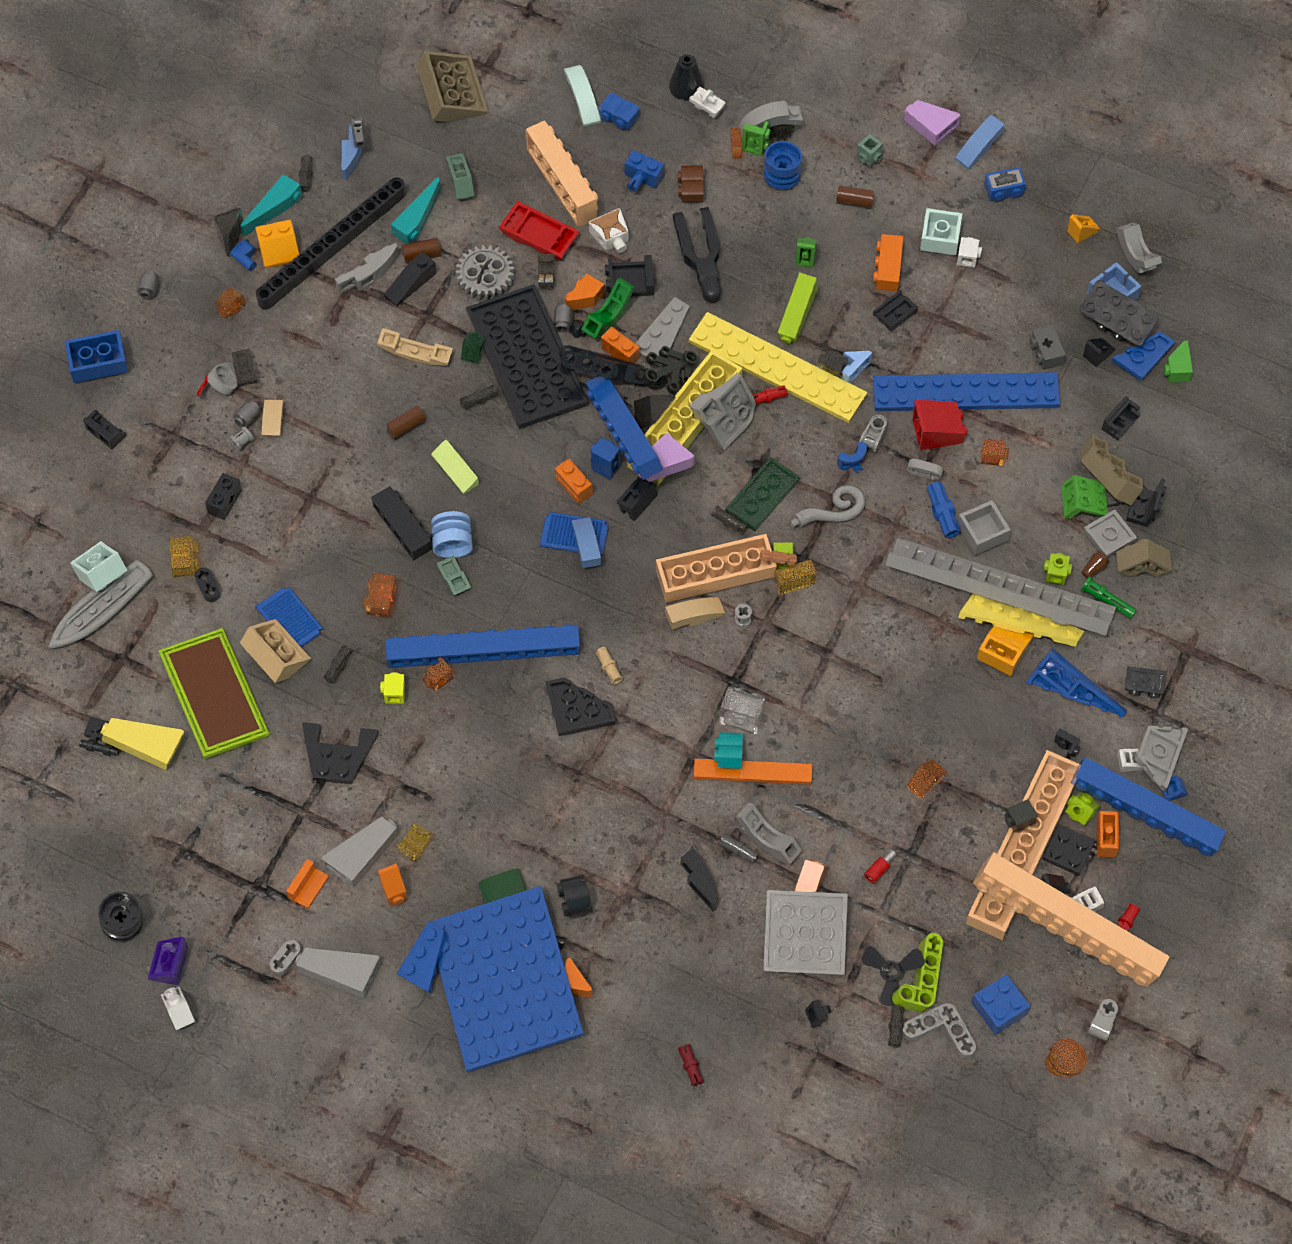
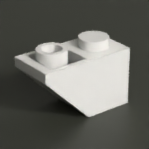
(177, 1007)

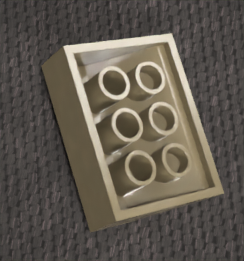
(451, 86)

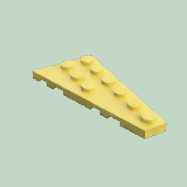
(1019, 620)

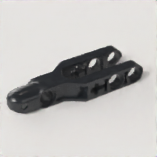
(704, 267)
(615, 368)

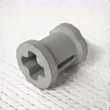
(241, 438)
(743, 613)

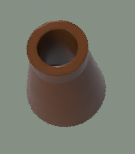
(1095, 565)

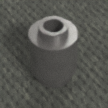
(148, 284)
(563, 318)
(246, 414)

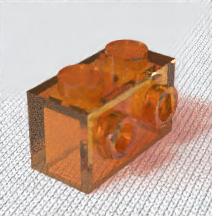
(380, 595)

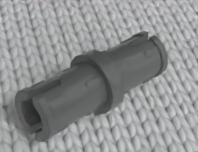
(738, 848)

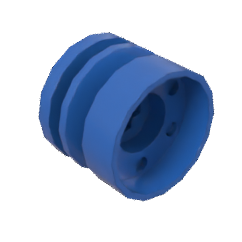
(782, 165)

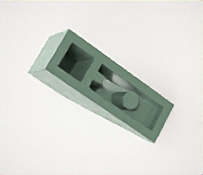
(460, 176)

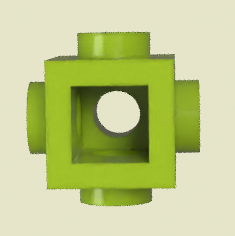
(1057, 568)
(1082, 808)

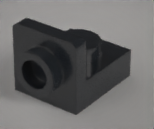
(1067, 741)

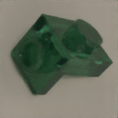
(472, 347)

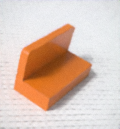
(306, 884)

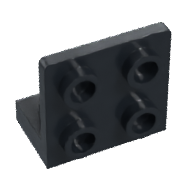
(1147, 505)

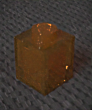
(994, 452)

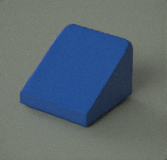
(1176, 789)

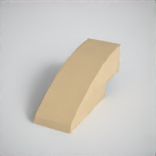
(694, 612)

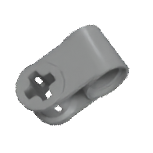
(873, 436)
(1103, 1022)

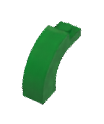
(611, 311)

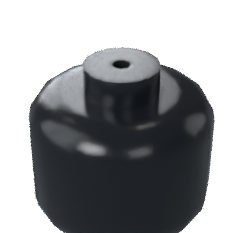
(576, 328)

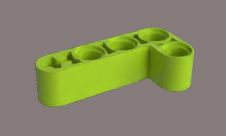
(927, 972)

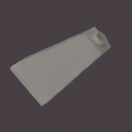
(360, 852)
(340, 969)

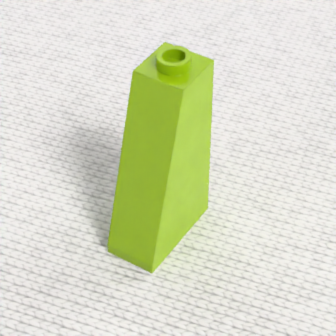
(798, 308)

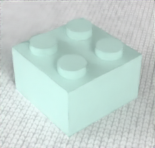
(941, 231)
(98, 566)

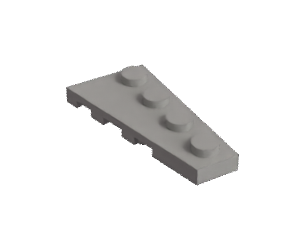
(663, 329)

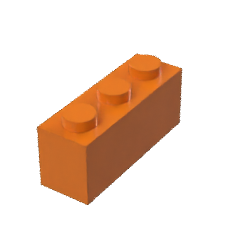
(888, 262)

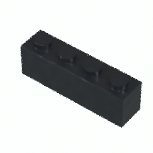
(402, 523)

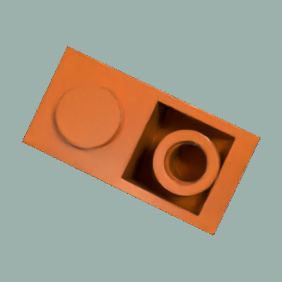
(586, 293)

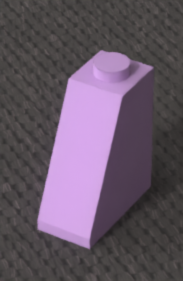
(931, 120)
(671, 456)

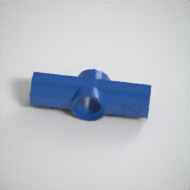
(943, 510)

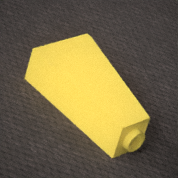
(145, 741)

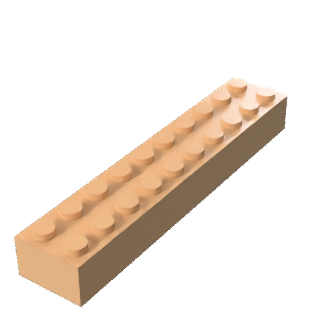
(1025, 848)
(1070, 920)

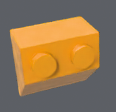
(277, 243)

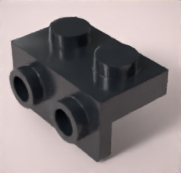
(1145, 680)

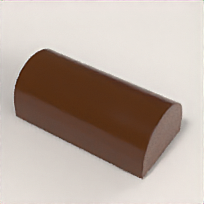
(855, 196)
(429, 247)
(405, 422)

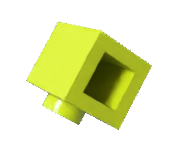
(393, 688)

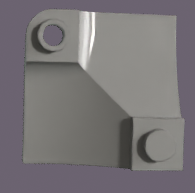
(725, 410)

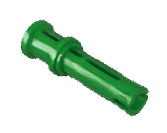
(1129, 611)

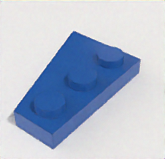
(1142, 359)
(422, 959)

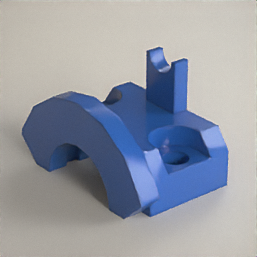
(847, 461)

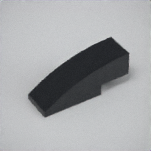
(699, 878)

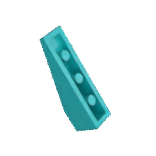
(276, 201)
(412, 219)

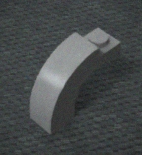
(774, 113)
(1136, 249)
(766, 837)

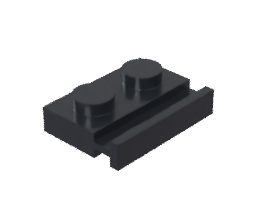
(895, 310)

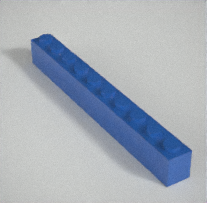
(483, 646)

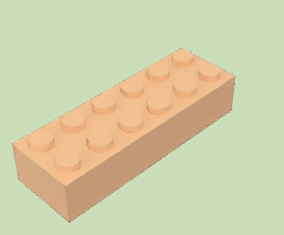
(562, 173)
(714, 568)

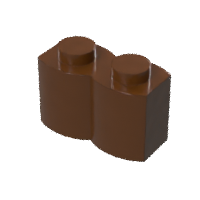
(692, 183)

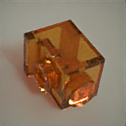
(229, 302)
(438, 675)

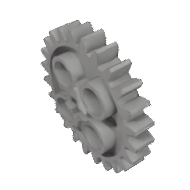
(498, 277)

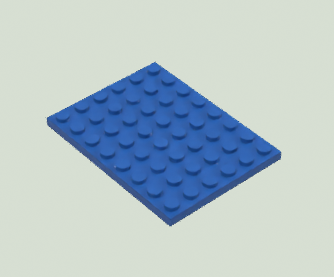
(506, 980)

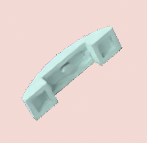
(583, 95)

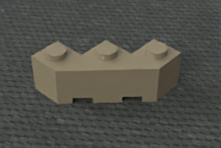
(1110, 470)

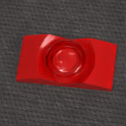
(538, 230)

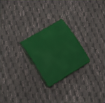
(502, 885)

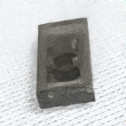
(244, 367)

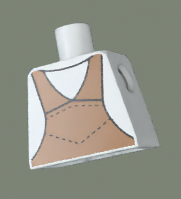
(610, 231)

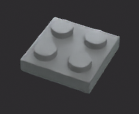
(1110, 533)

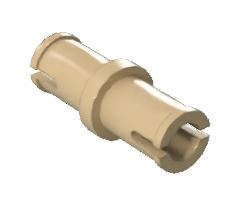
(609, 665)

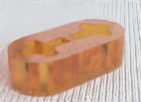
(736, 142)

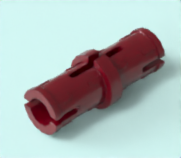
(690, 1065)

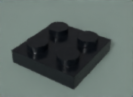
(1068, 850)

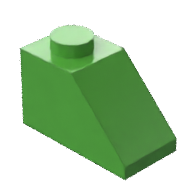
(805, 252)
(1179, 365)

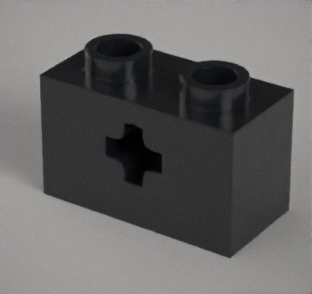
(223, 496)

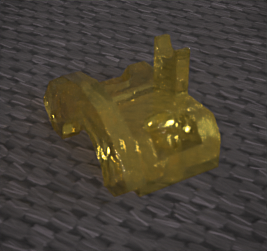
(414, 842)

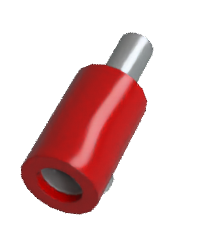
(879, 867)

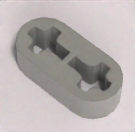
(924, 469)
(282, 955)

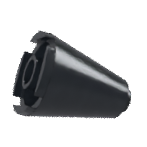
(686, 78)

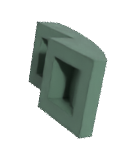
(453, 575)

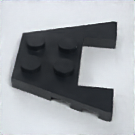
(334, 761)

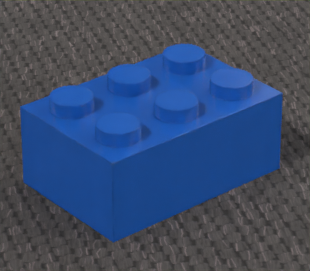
(96, 356)

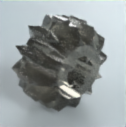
(782, 131)

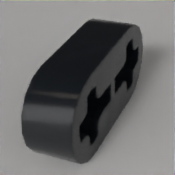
(204, 585)

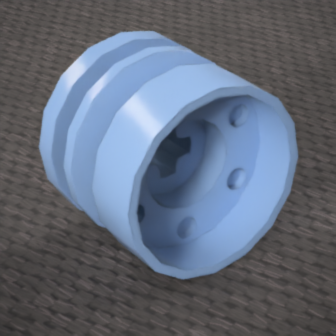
(451, 534)

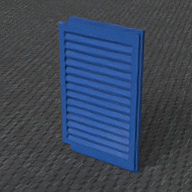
(559, 532)
(291, 614)

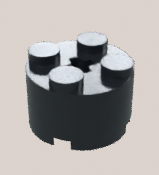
(575, 896)

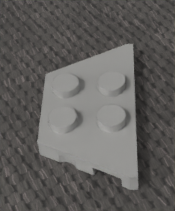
(1160, 752)

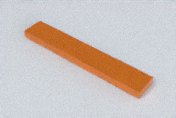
(755, 772)

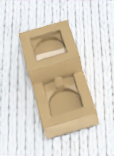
(272, 417)

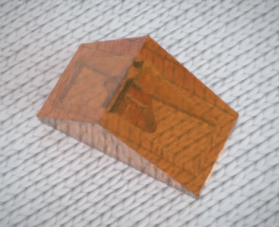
(926, 778)

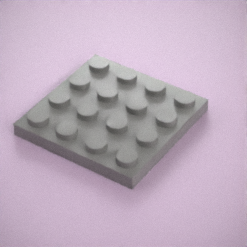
(805, 932)

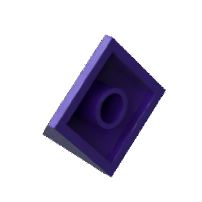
(168, 960)

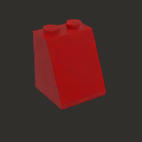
(938, 424)

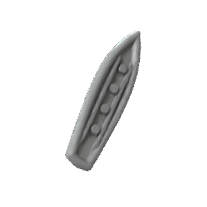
(100, 606)

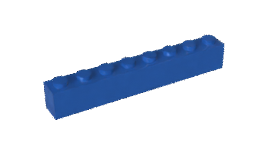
(624, 427)
(1148, 807)

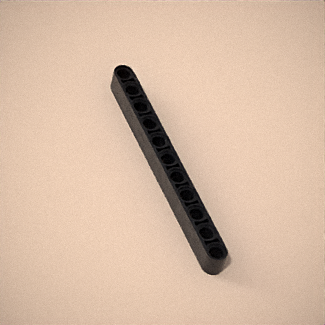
(326, 248)

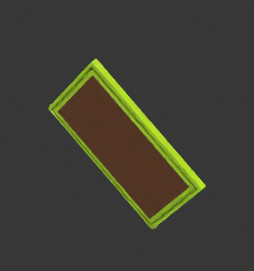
(213, 693)

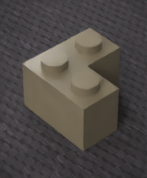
(1144, 557)

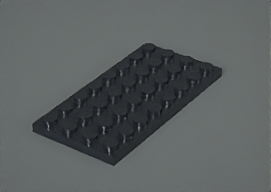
(526, 356)

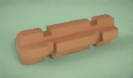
(778, 557)

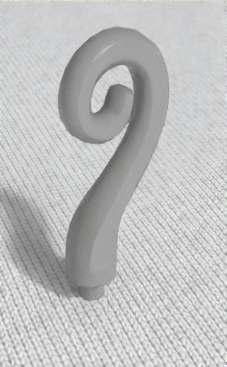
(813, 514)

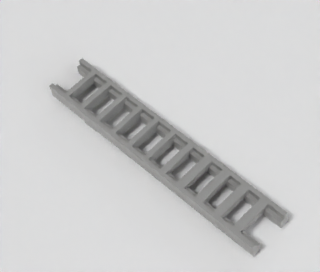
(1001, 586)

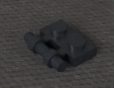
(93, 731)

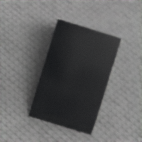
(1097, 351)

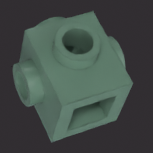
(869, 150)

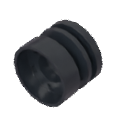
(118, 906)

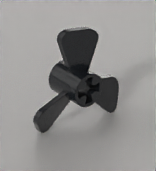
(874, 959)

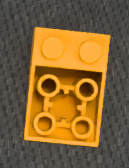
(1004, 649)

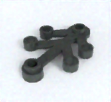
(687, 360)

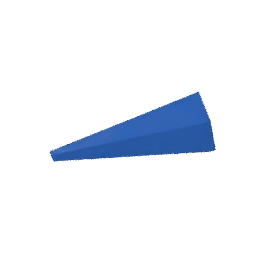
(1062, 677)

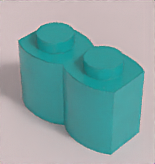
(729, 750)

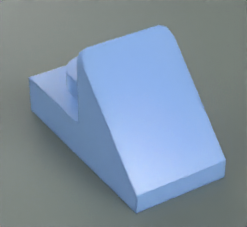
(856, 364)

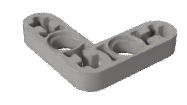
(942, 1021)

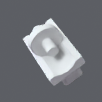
(707, 101)

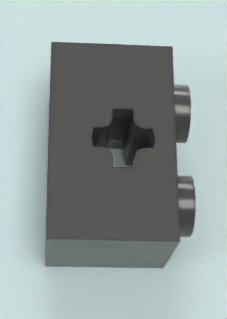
(1047, 347)

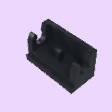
(1121, 418)
(103, 429)
(637, 498)

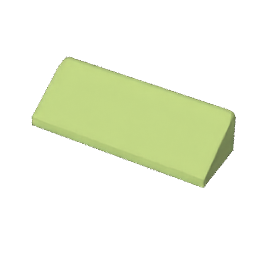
(455, 467)

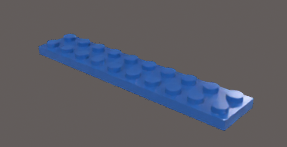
(968, 390)

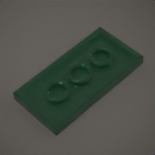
(763, 493)

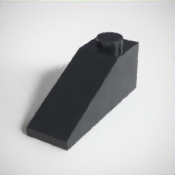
(411, 278)

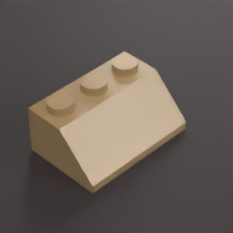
(274, 650)

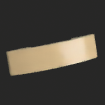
(414, 350)

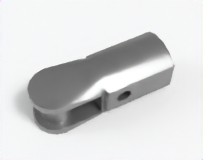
(358, 132)

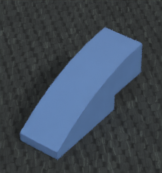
(980, 142)
(350, 155)
(586, 542)

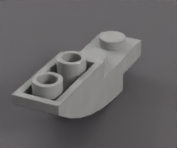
(374, 267)

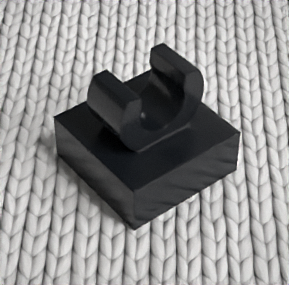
(817, 1013)

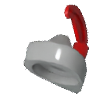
(221, 378)

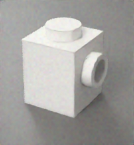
(968, 252)

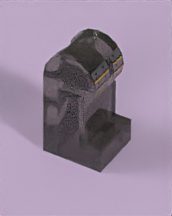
(546, 271)

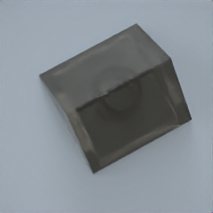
(229, 228)
(650, 408)

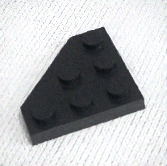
(577, 708)

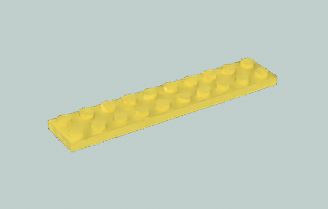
(779, 367)

